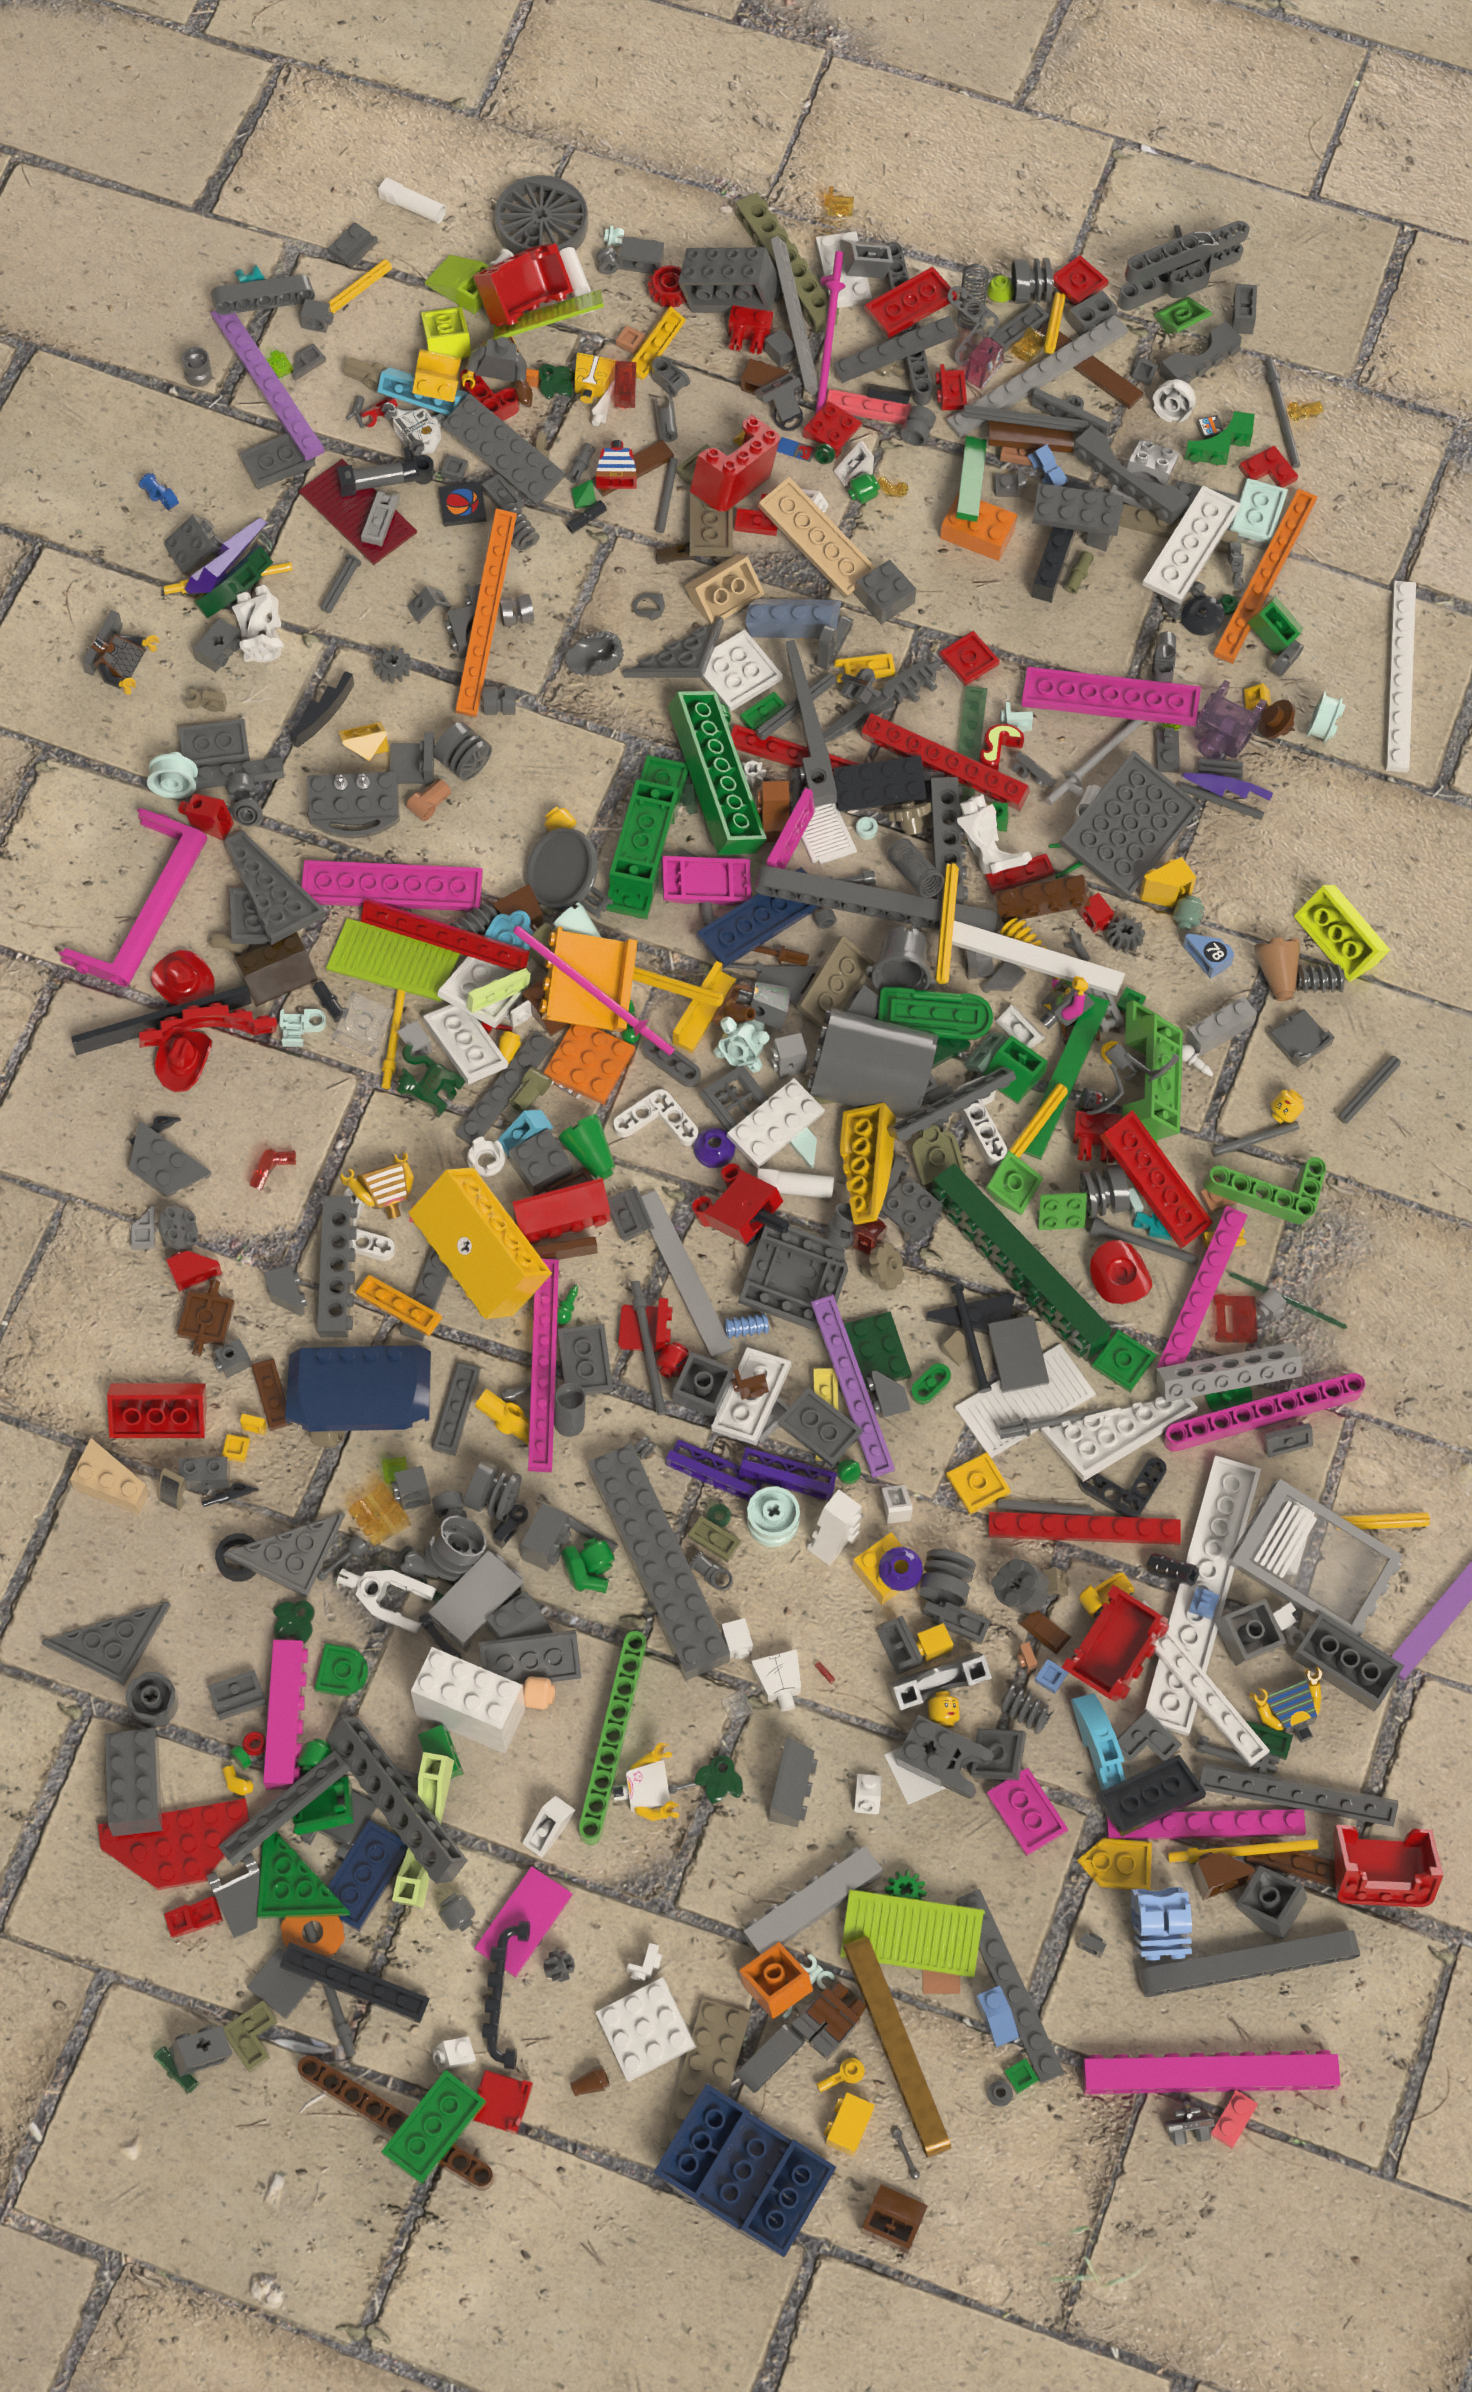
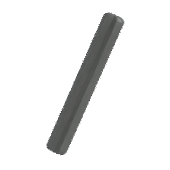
(1369, 1089)

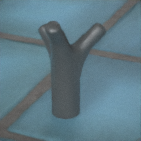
(357, 409)
(1077, 945)

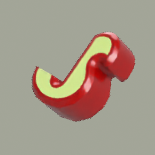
(996, 737)

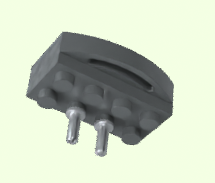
(354, 801)

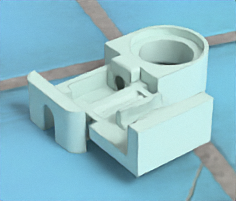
(296, 1022)

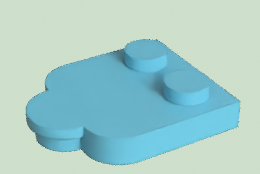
(503, 925)

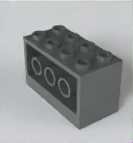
(727, 277)

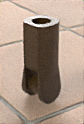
(672, 553)

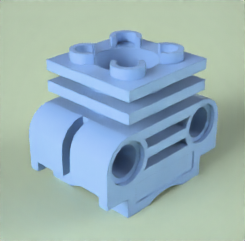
(1161, 1922)

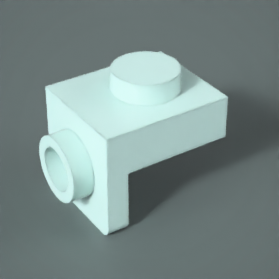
(1022, 720)

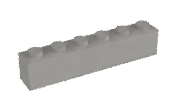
(812, 1902)

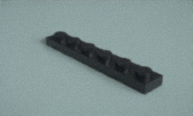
(354, 1982)

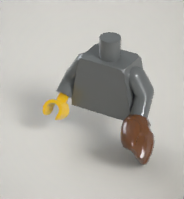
(500, 361)

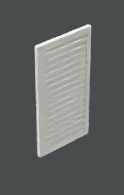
(987, 1410)

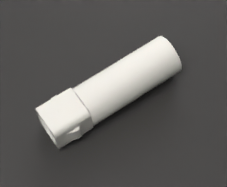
(408, 199)
(575, 273)
(798, 1183)

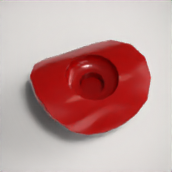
(182, 977)
(182, 1060)
(1119, 1273)

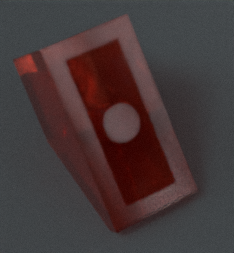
(625, 384)
(869, 1235)

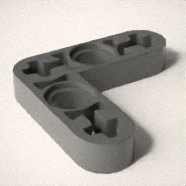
(978, 319)
(831, 642)

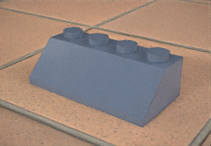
(791, 617)

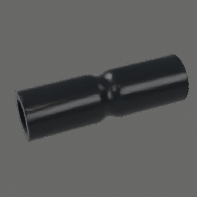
(588, 515)

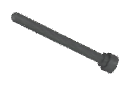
(1100, 1228)

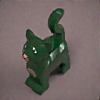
(434, 1080)

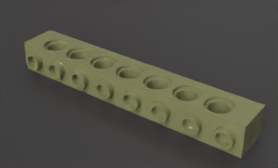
(764, 226)

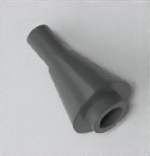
(939, 1093)

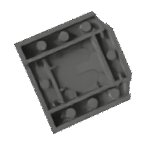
(791, 1273)

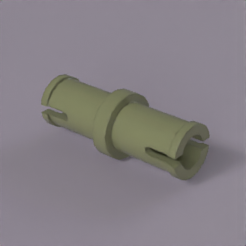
(1079, 572)

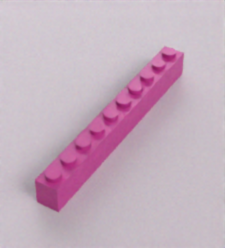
(1211, 2073)

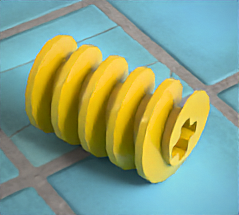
(1015, 930)

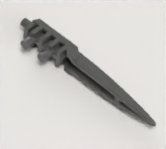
(904, 685)

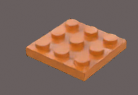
(589, 1062)

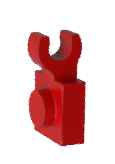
(375, 410)

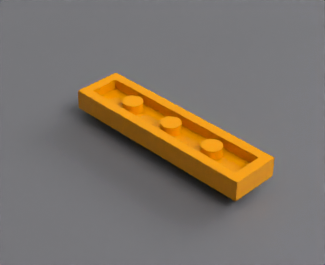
(399, 1305)

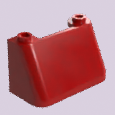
(1386, 1870)

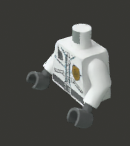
(415, 428)

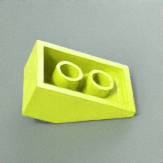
(447, 332)

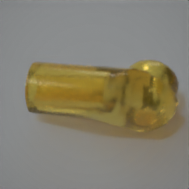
(892, 490)

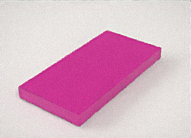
(792, 831)
(534, 1900)

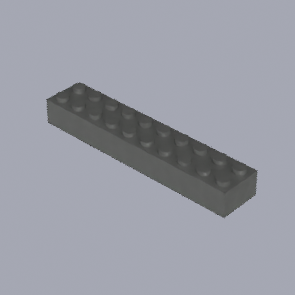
(659, 1562)

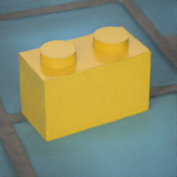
(849, 2124)

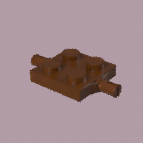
(206, 1318)

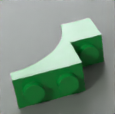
(1217, 448)

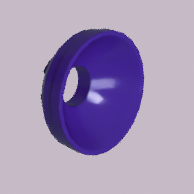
(711, 1156)
(898, 1581)

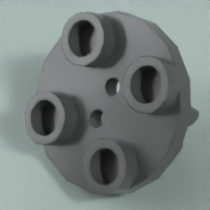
(178, 1228)

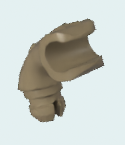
(221, 940)

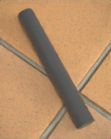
(589, 1533)

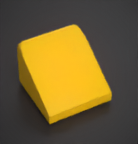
(1254, 694)

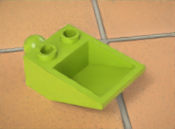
(456, 281)

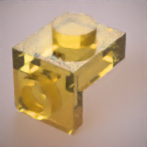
(838, 205)
(1029, 345)

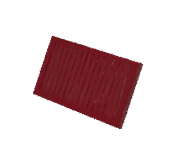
(351, 513)

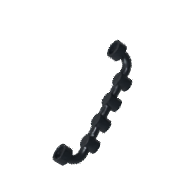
(493, 2005)

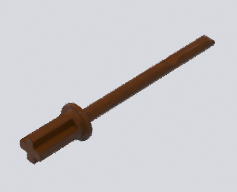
(785, 955)

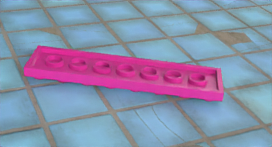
(1111, 696)
(393, 885)

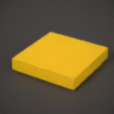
(978, 1483)

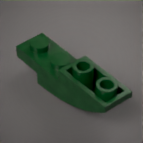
(235, 582)

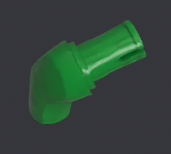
(577, 1572)

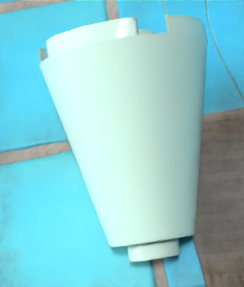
(577, 922)

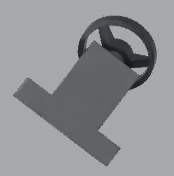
(782, 393)

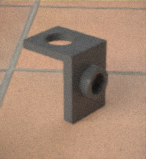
(426, 601)

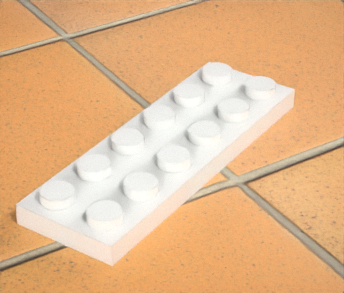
(1191, 544)

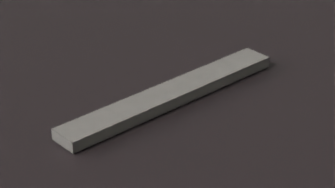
(795, 315)
(686, 1278)

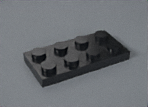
(880, 784)
(1150, 1795)

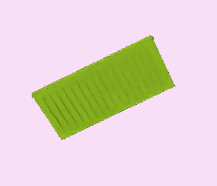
(551, 314)
(391, 960)
(915, 1932)

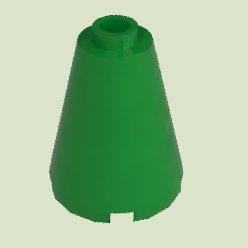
(589, 1146)

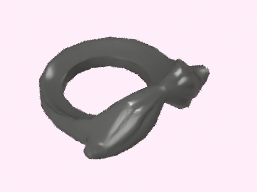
(652, 614)

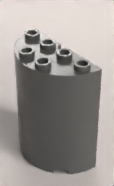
(872, 1063)

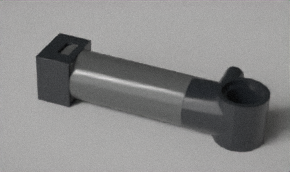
(384, 475)

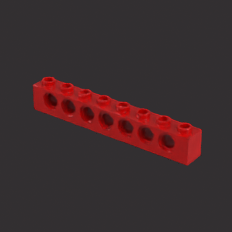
(942, 759)

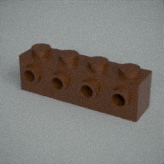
(1043, 898)

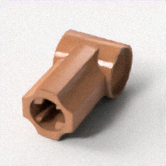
(425, 803)

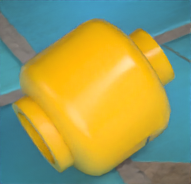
(559, 818)

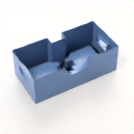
(1045, 460)

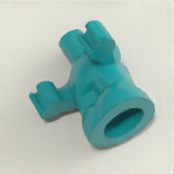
(254, 275)

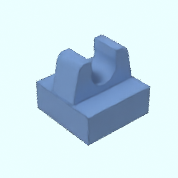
(1204, 1603)
(1051, 1676)

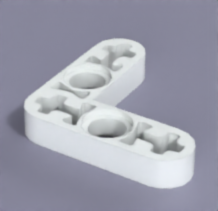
(656, 1110)
(380, 1242)

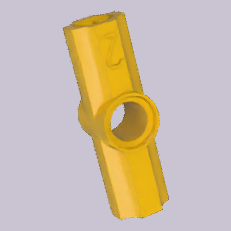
(507, 1416)

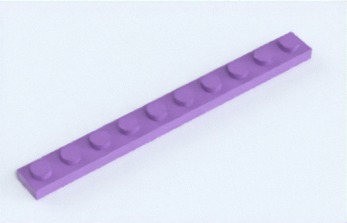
(269, 385)

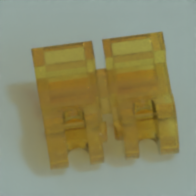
(380, 1504)

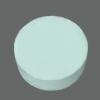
(866, 828)

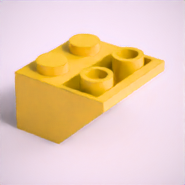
(1168, 883)

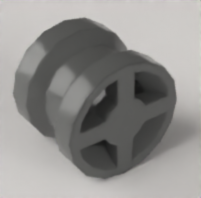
(607, 261)

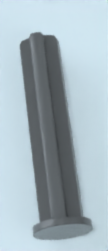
(340, 583)

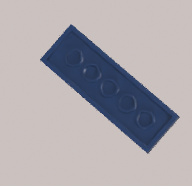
(751, 926)

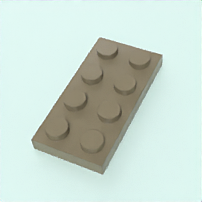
(710, 530)
(835, 980)

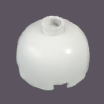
(1174, 400)

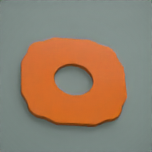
(330, 1942)

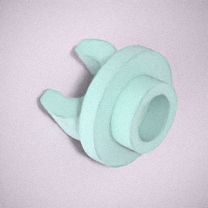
(610, 236)

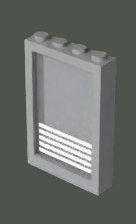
(1314, 1558)

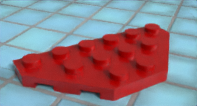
(183, 1849)

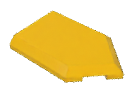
(1119, 1863)

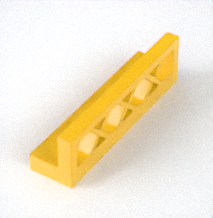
(699, 1014)

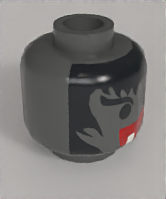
(1090, 1100)

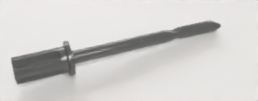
(1024, 1427)

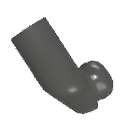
(707, 913)

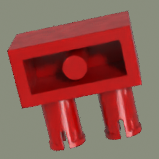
(749, 325)
(1087, 1132)

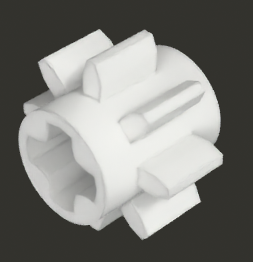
(753, 772)

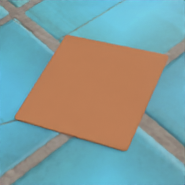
(940, 1983)

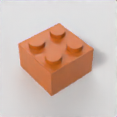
(776, 1980)

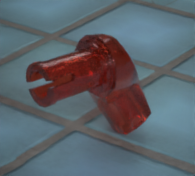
(266, 1163)

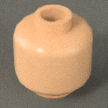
(538, 1692)

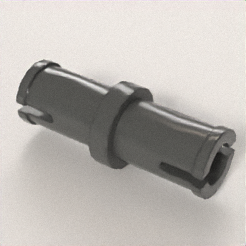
(580, 463)

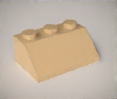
(725, 588)

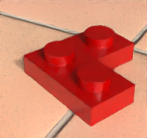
(1271, 463)
(754, 522)

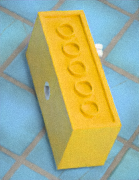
(479, 1243)

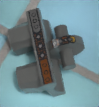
(860, 686)
(1178, 2127)

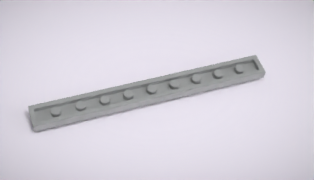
(1042, 372)

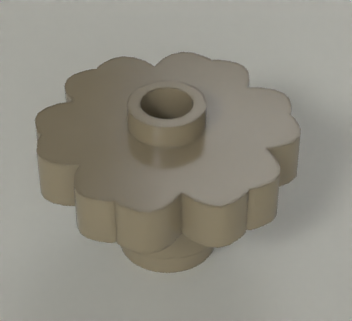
(910, 816)
(884, 1266)

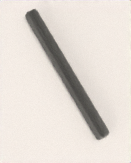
(1023, 418)

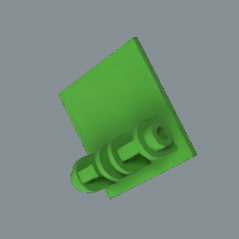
(1062, 1211)

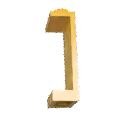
(436, 375)

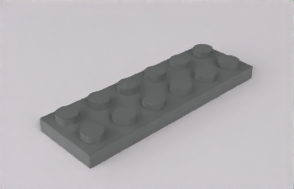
(503, 450)

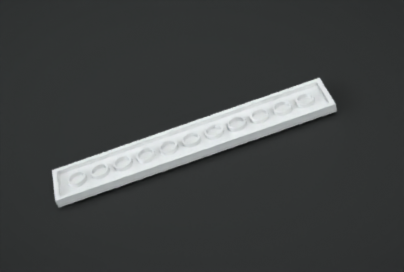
(1215, 1536)

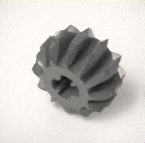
(1125, 934)

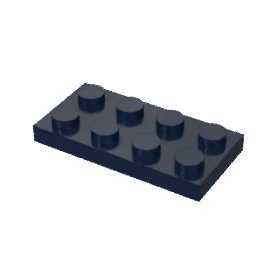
(367, 1872)

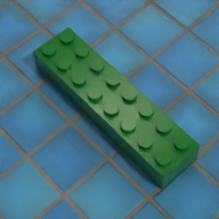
(716, 772)

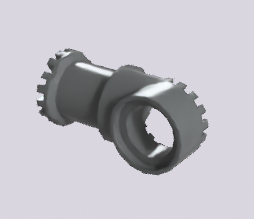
(710, 1571)

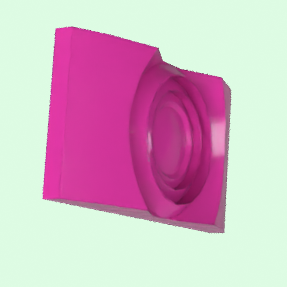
(706, 880)

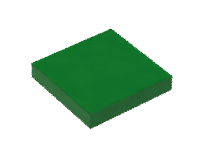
(1124, 1361)

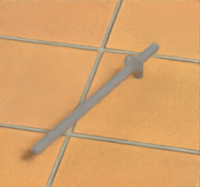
(1073, 780)

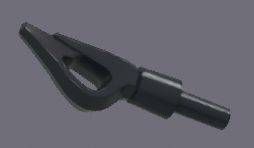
(158, 1127)
(230, 1495)

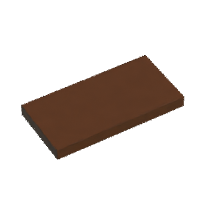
(1029, 437)

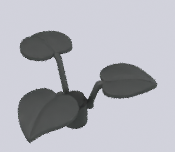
(1121, 1059)

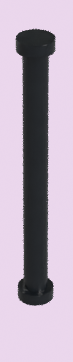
(983, 1386)

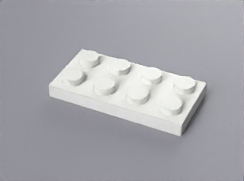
(857, 288)
(465, 1043)
(775, 1123)
(747, 1417)

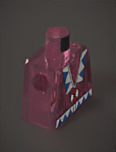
(988, 356)

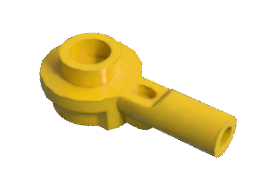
(850, 2072)

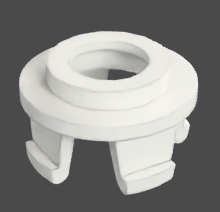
(481, 1147)

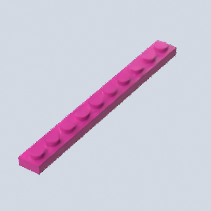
(543, 1372)

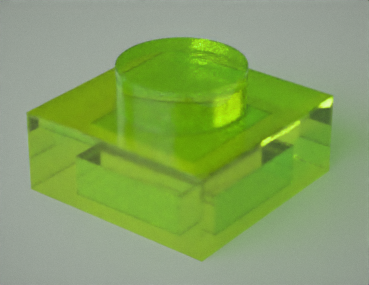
(392, 1466)

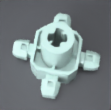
(742, 1043)

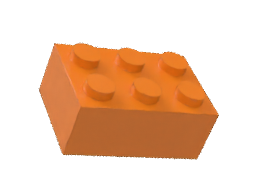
(986, 536)

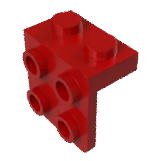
(657, 1319)

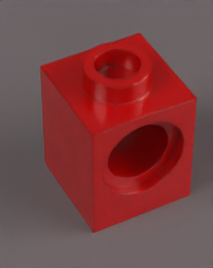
(1098, 915)

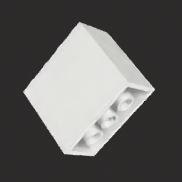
(468, 1700)

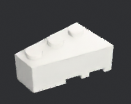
(838, 1527)

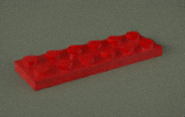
(1156, 1179)

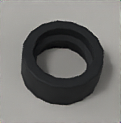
(224, 1545)

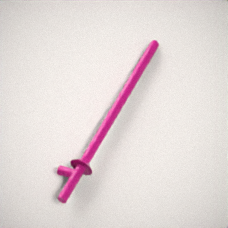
(833, 283)
(639, 1026)

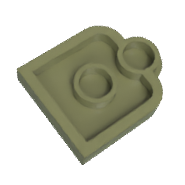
(935, 1153)

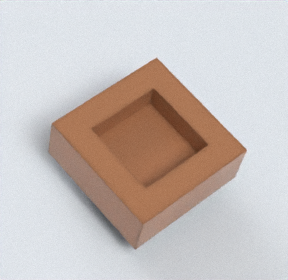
(630, 339)
(1026, 1658)

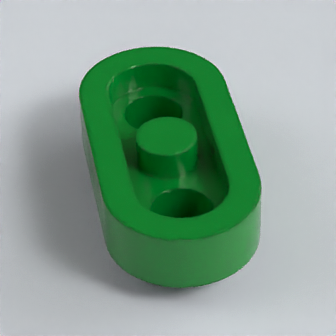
(929, 1384)

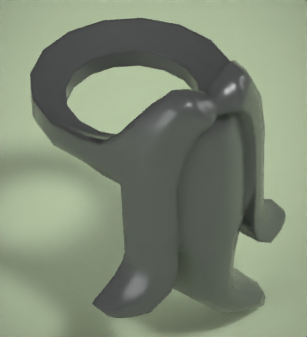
(413, 1565)

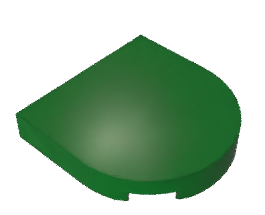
(341, 1671)

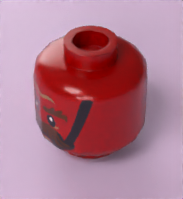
(672, 1360)

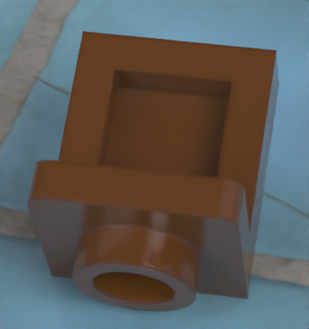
(750, 1387)

